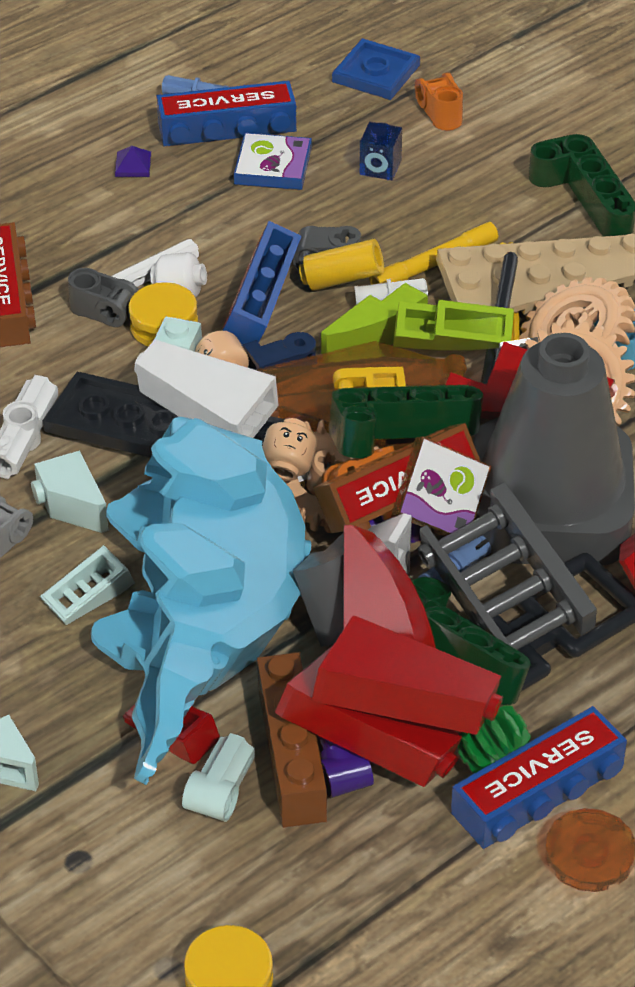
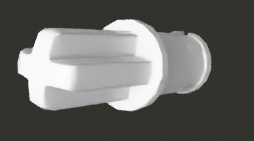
(382, 290)

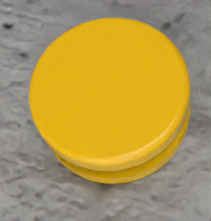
(155, 302)
(228, 959)

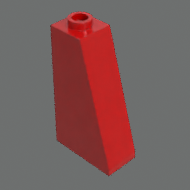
(405, 680)
(395, 744)

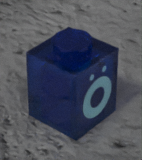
(380, 150)

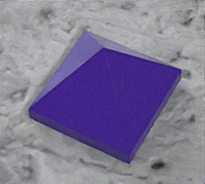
(133, 162)

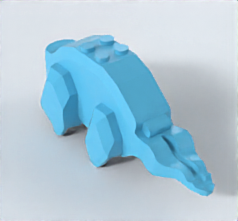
(218, 568)

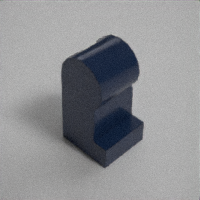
(293, 347)

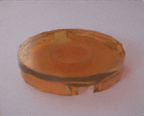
(590, 849)

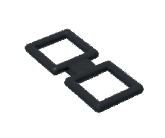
(561, 636)

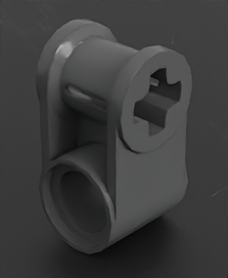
(319, 239)
(98, 296)

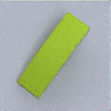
(369, 320)
(451, 326)

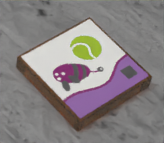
(441, 487)

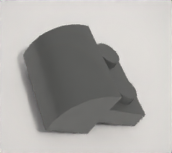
(322, 589)

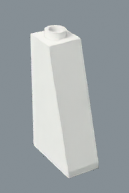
(207, 388)

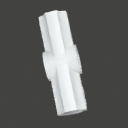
(23, 423)

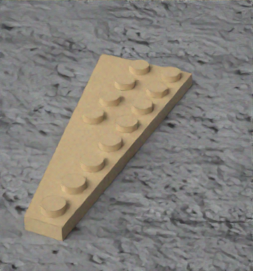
(542, 266)

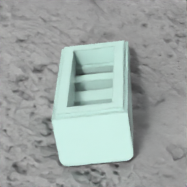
(90, 569)

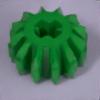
(494, 739)

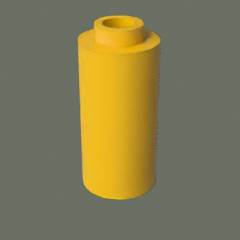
(342, 265)

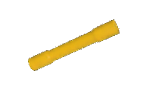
(401, 271)

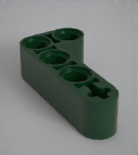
(581, 164)
(399, 412)
(471, 643)

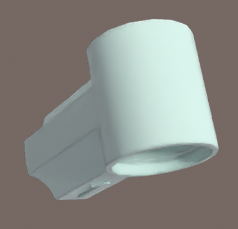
(217, 785)

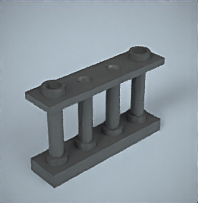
(526, 544)

